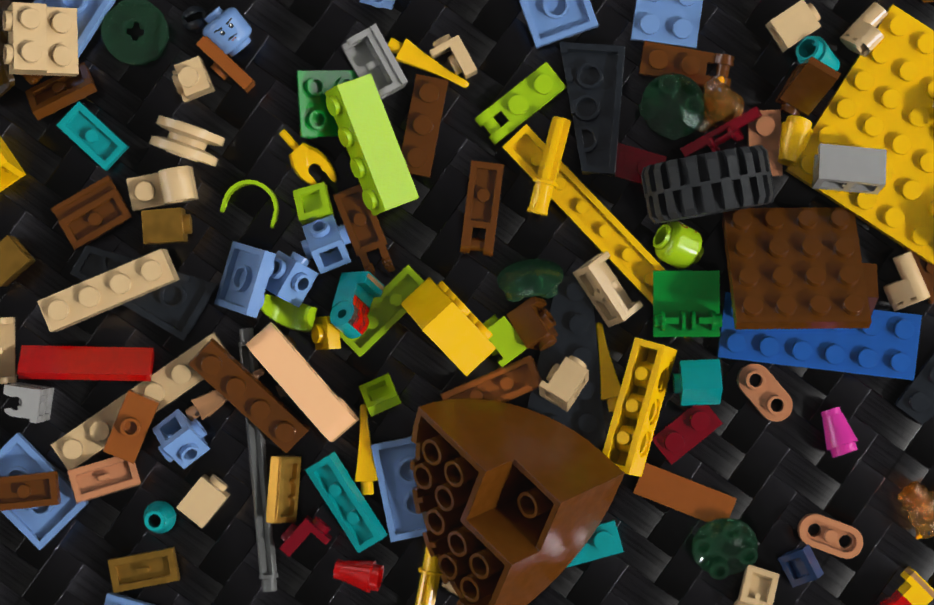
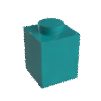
(698, 382)

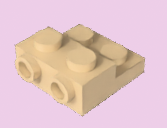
(41, 40)

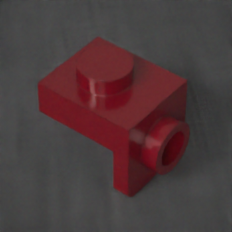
(297, 534)

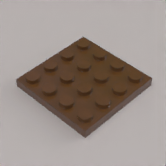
(795, 268)

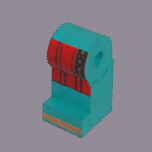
(354, 301)

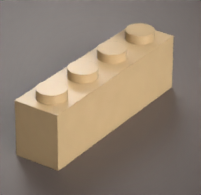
(108, 290)

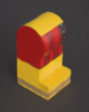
(912, 592)

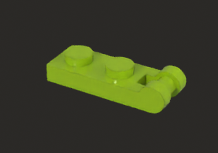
(521, 102)

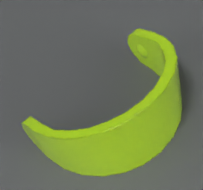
(236, 186)
(289, 315)

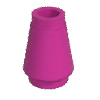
(838, 433)

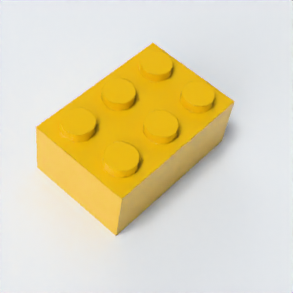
(449, 324)

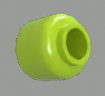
(678, 245)

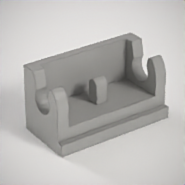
(371, 54)
(849, 169)
(34, 401)

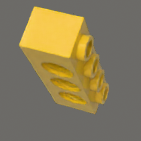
(639, 405)

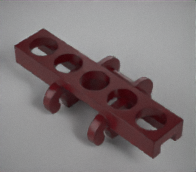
(733, 133)

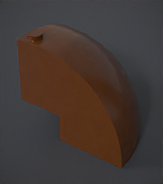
(505, 496)

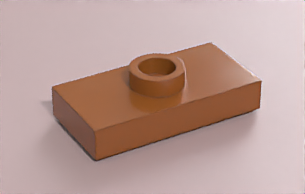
(224, 65)
(131, 426)

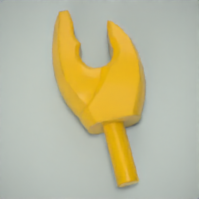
(304, 156)

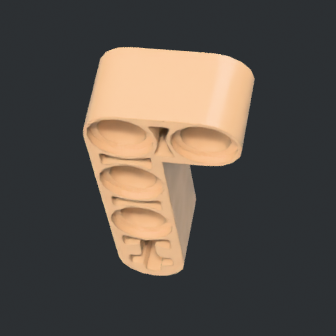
(302, 382)

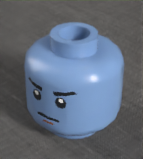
(227, 30)

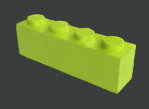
(371, 144)

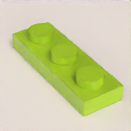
(385, 310)

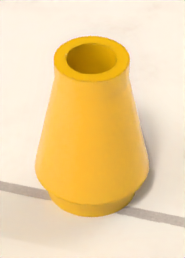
(794, 137)

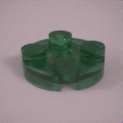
(147, 47)

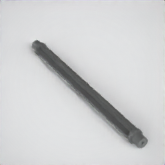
(259, 480)

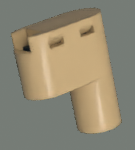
(863, 34)
(910, 287)

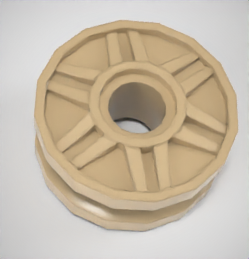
(187, 140)

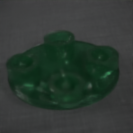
(673, 105)
(530, 279)
(724, 547)

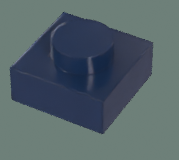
(800, 565)

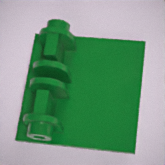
(313, 112)
(686, 304)

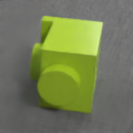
(504, 339)

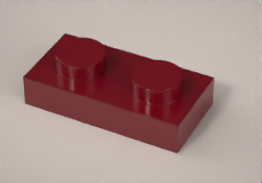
(633, 160)
(686, 431)

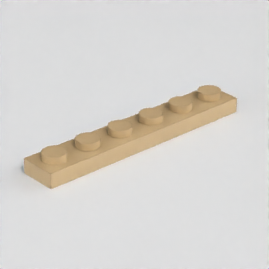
(164, 386)

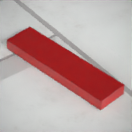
(85, 363)

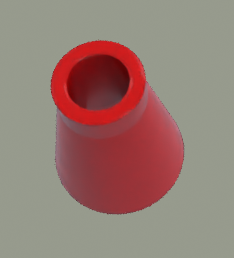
(360, 574)

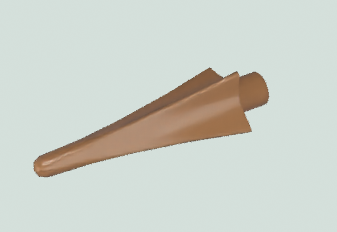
(210, 402)

